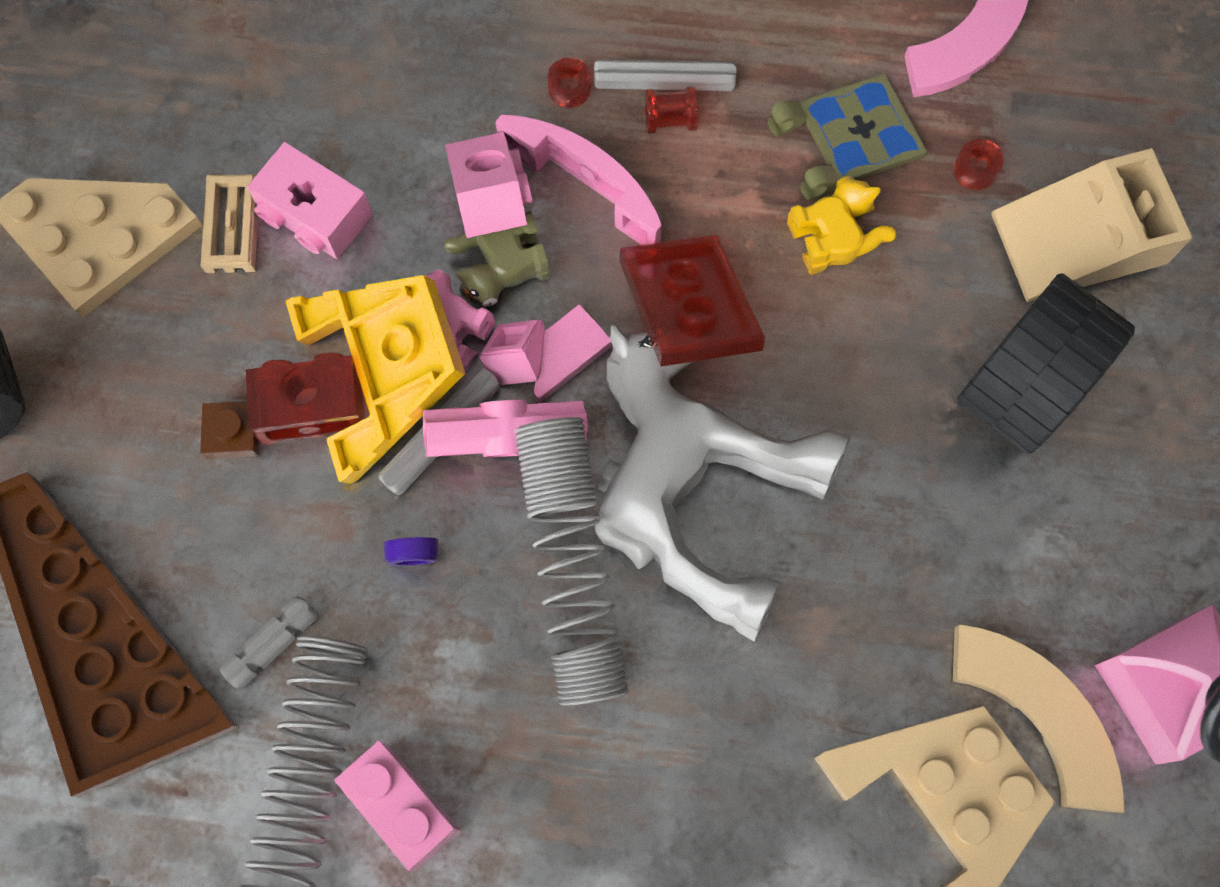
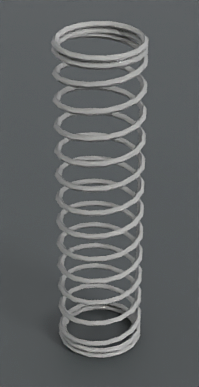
(323, 649)

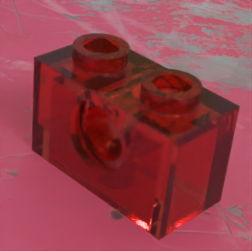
(276, 385)

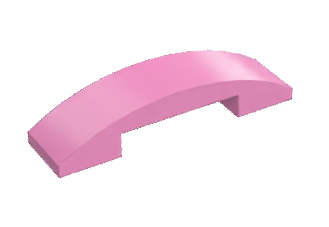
(590, 164)

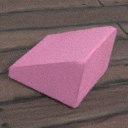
(515, 352)

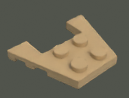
(964, 782)

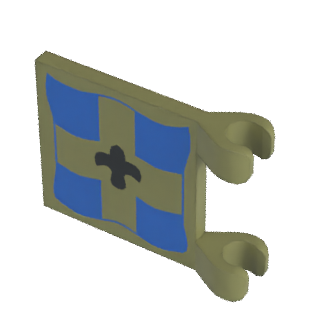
(856, 130)

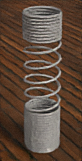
(560, 481)

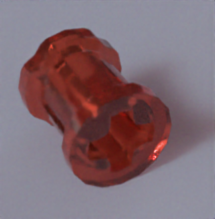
(671, 109)

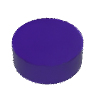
(411, 551)

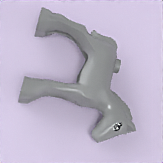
(668, 461)

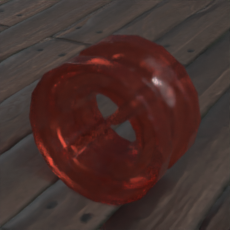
(569, 68)
(982, 150)

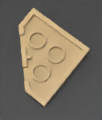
(94, 233)

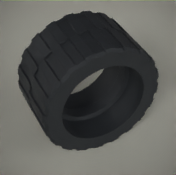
(1046, 364)

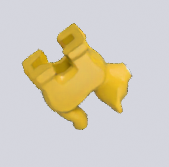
(835, 231)

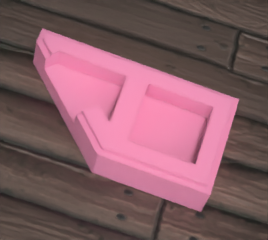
(568, 350)

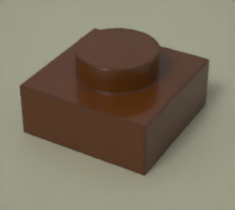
(227, 431)

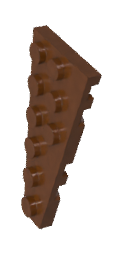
(99, 663)

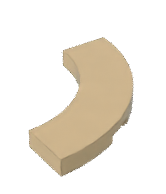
(1068, 723)

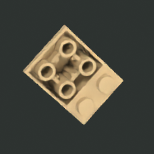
(1094, 225)

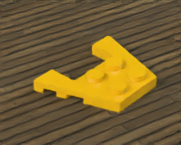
(400, 355)

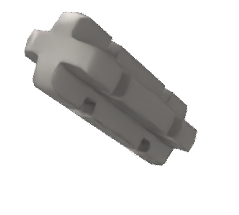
(268, 642)

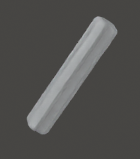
(664, 74)
(411, 459)

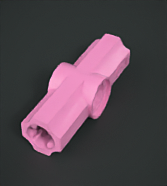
(489, 427)

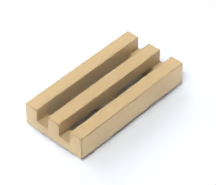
(230, 260)

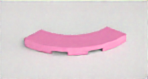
(965, 49)

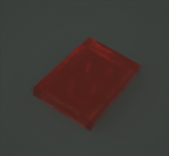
(690, 300)

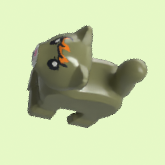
(506, 261)

